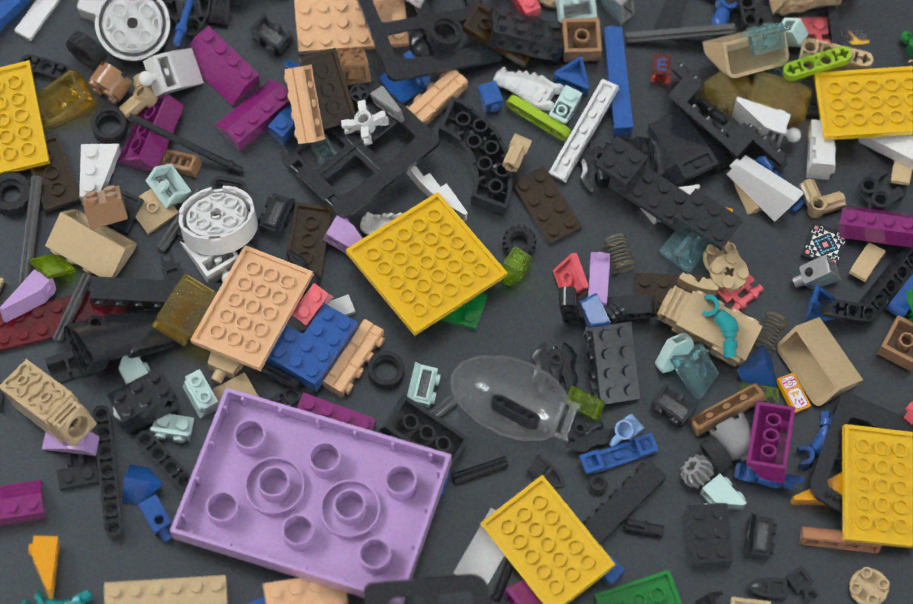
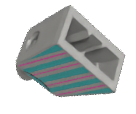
(619, 9)
(817, 272)

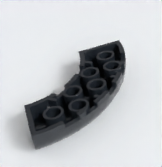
(484, 152)

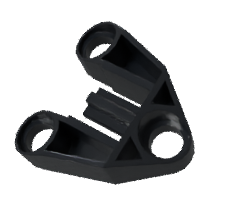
(199, 21)

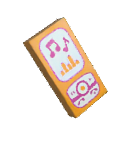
(793, 392)

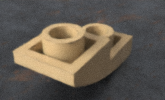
(901, 174)
(867, 261)
(690, 283)

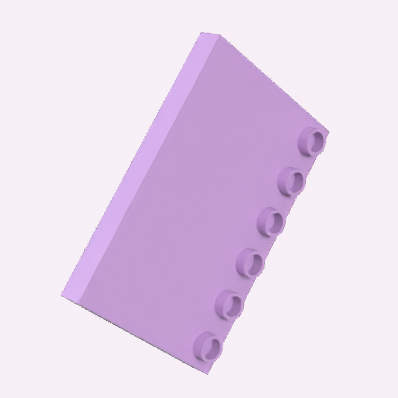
(310, 495)

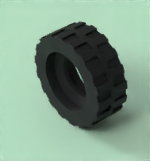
(86, 50)
(21, 203)

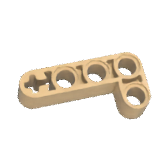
(863, 59)

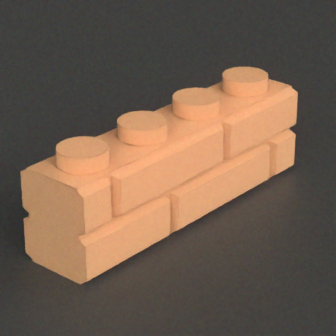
(438, 96)
(304, 104)
(353, 358)

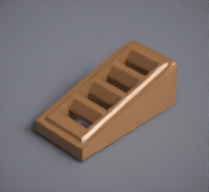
(191, 166)

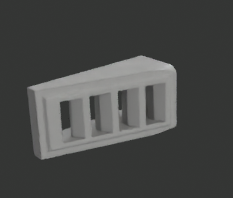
(385, 102)

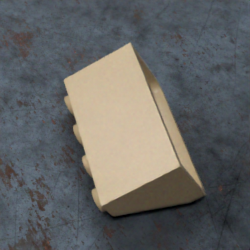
(734, 57)
(96, 250)
(818, 361)

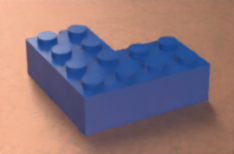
(314, 352)

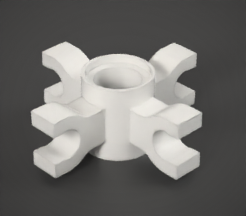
(365, 122)

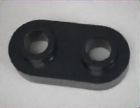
(226, 181)

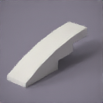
(429, 186)

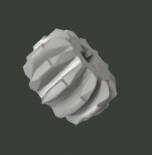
(697, 471)

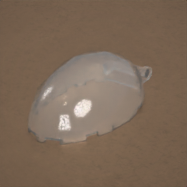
(521, 381)

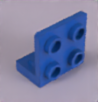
(405, 89)

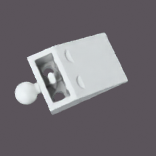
(171, 72)
(767, 120)
(212, 266)

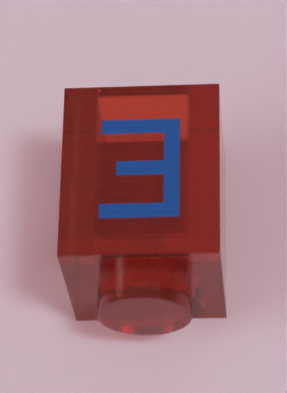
(660, 68)

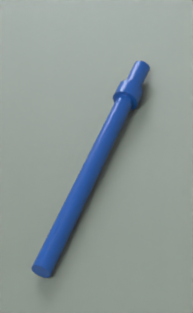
(181, 27)

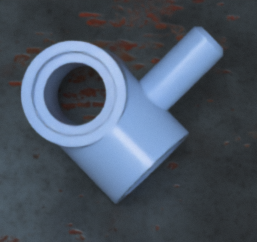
(626, 429)

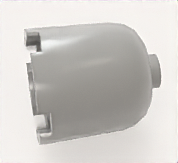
(734, 436)

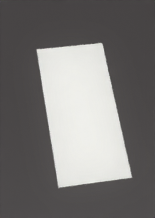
(481, 555)

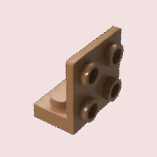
(354, 65)

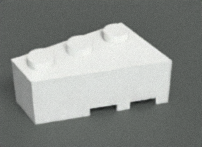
(819, 153)
(97, 166)

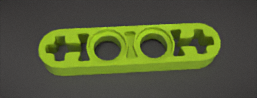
(815, 60)
(538, 117)

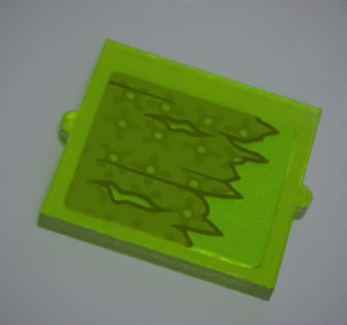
(52, 265)

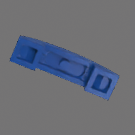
(619, 455)

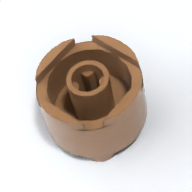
(110, 82)

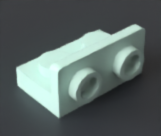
(173, 427)

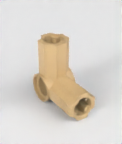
(142, 97)
(517, 150)
(826, 203)

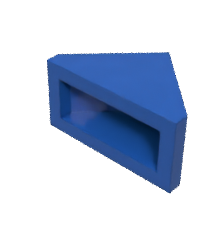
(574, 76)
(817, 297)
(758, 369)
(139, 484)

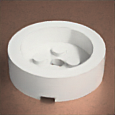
(133, 43)
(222, 233)

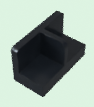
(63, 367)

